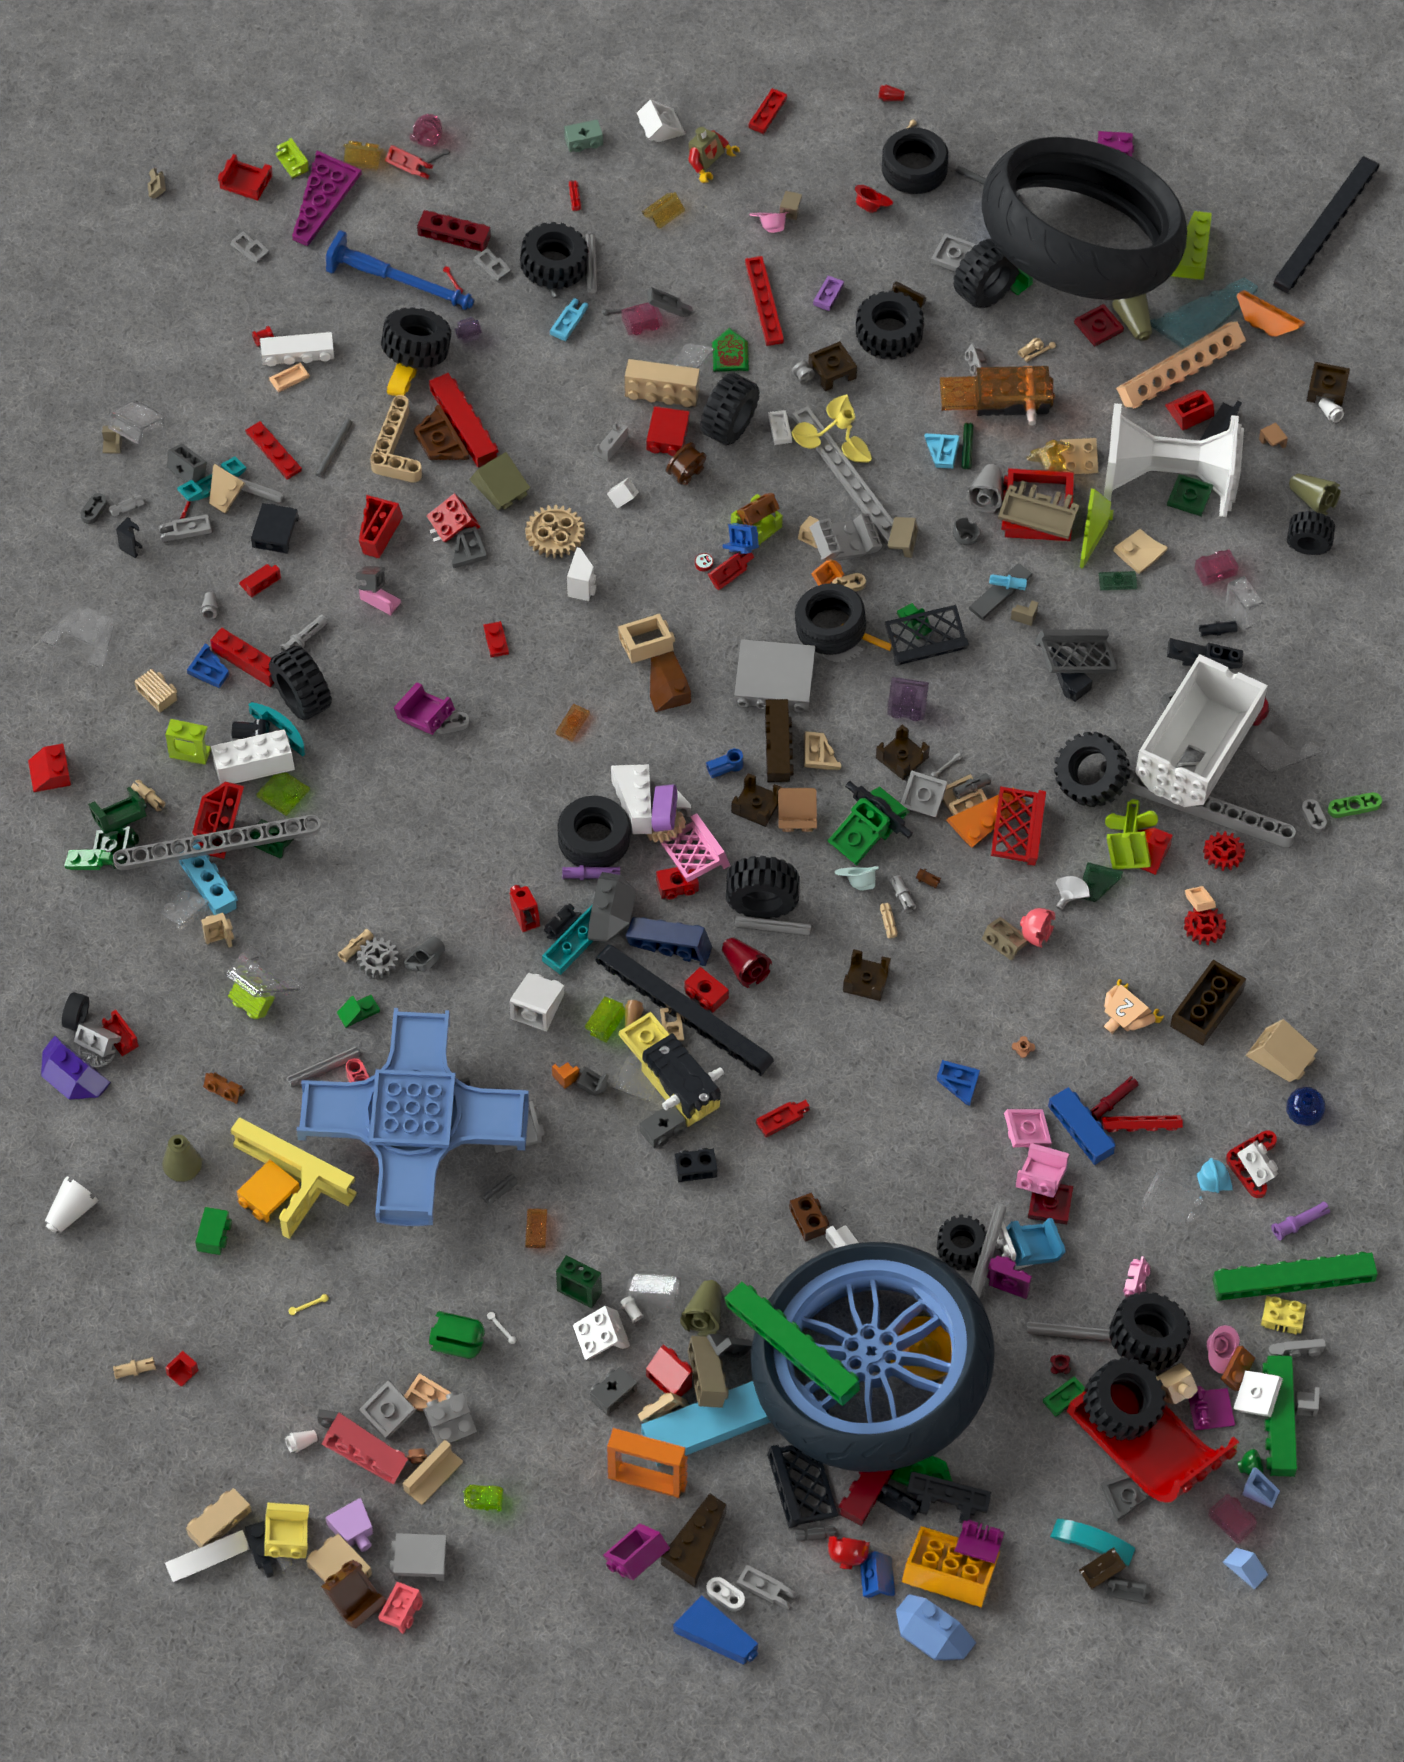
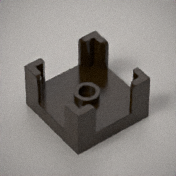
(832, 364)
(1328, 382)
(902, 753)
(755, 802)
(866, 977)

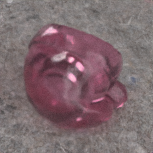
(427, 130)

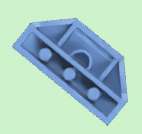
(932, 1629)

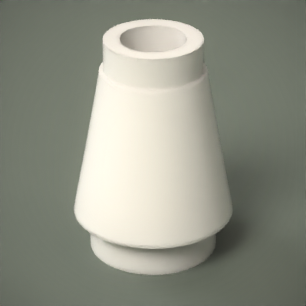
(1331, 410)
(301, 1440)

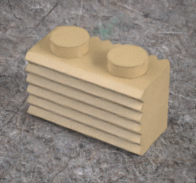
(156, 690)

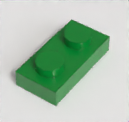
(1060, 1398)

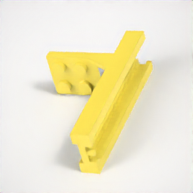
(312, 1172)

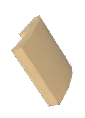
(958, 805)

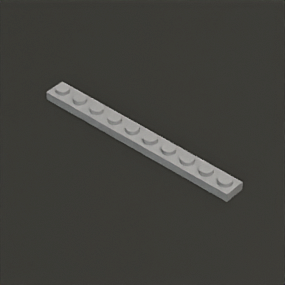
(848, 476)

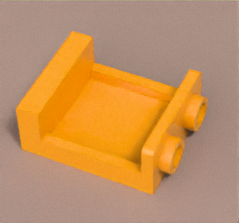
(267, 1190)

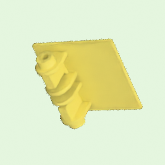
(1283, 1313)

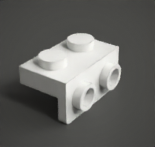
(1258, 1163)

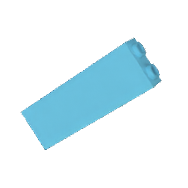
(704, 1426)

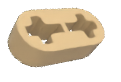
(849, 581)

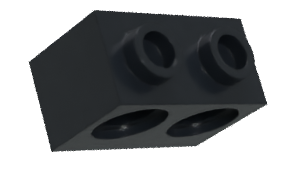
(696, 1170)

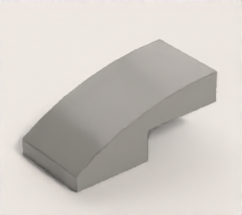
(252, 249)
(494, 267)

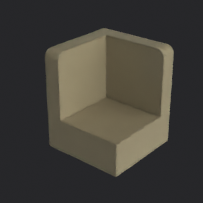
(790, 203)
(112, 441)
(1024, 614)

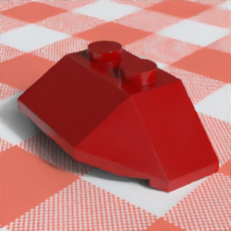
(218, 812)

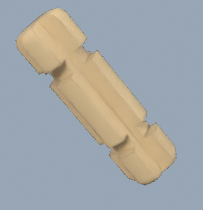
(888, 920)

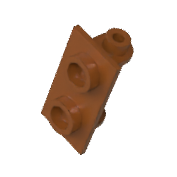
(219, 1085)

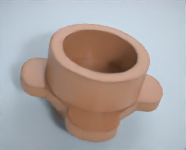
(1023, 1052)
(416, 1455)

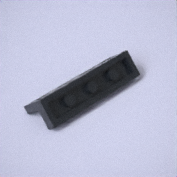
(1221, 420)

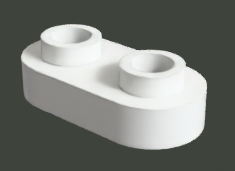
(726, 1594)

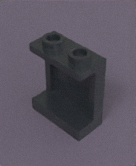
(274, 528)

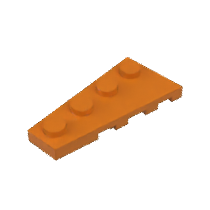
(979, 820)

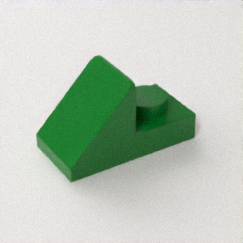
(911, 610)
(356, 1011)

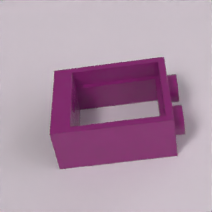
(636, 1551)

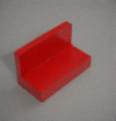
(260, 579)

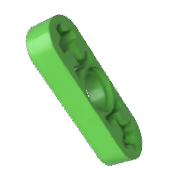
(1357, 799)

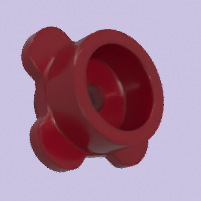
(1064, 1360)

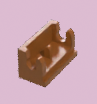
(758, 509)

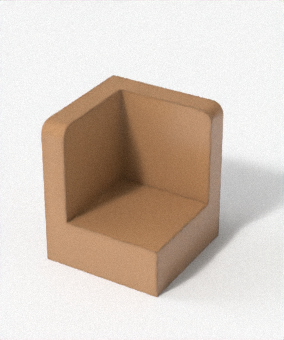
(1273, 435)

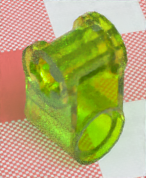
(485, 1497)

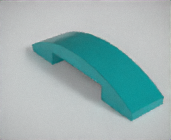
(201, 489)
(264, 712)
(1091, 1538)

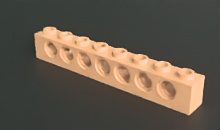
(1129, 390)

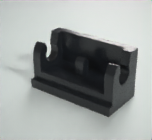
(126, 537)

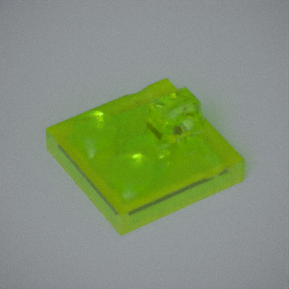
(283, 792)

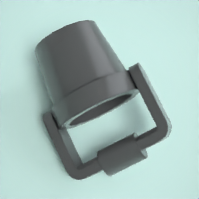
(426, 954)

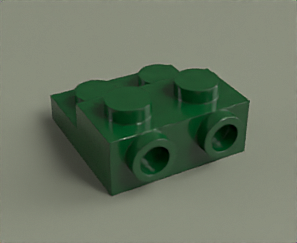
(116, 840)

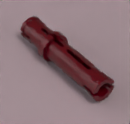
(1113, 1098)

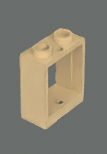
(650, 648)

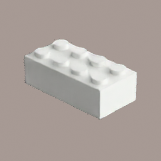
(253, 757)

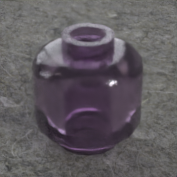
(468, 329)

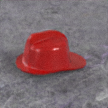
(870, 199)

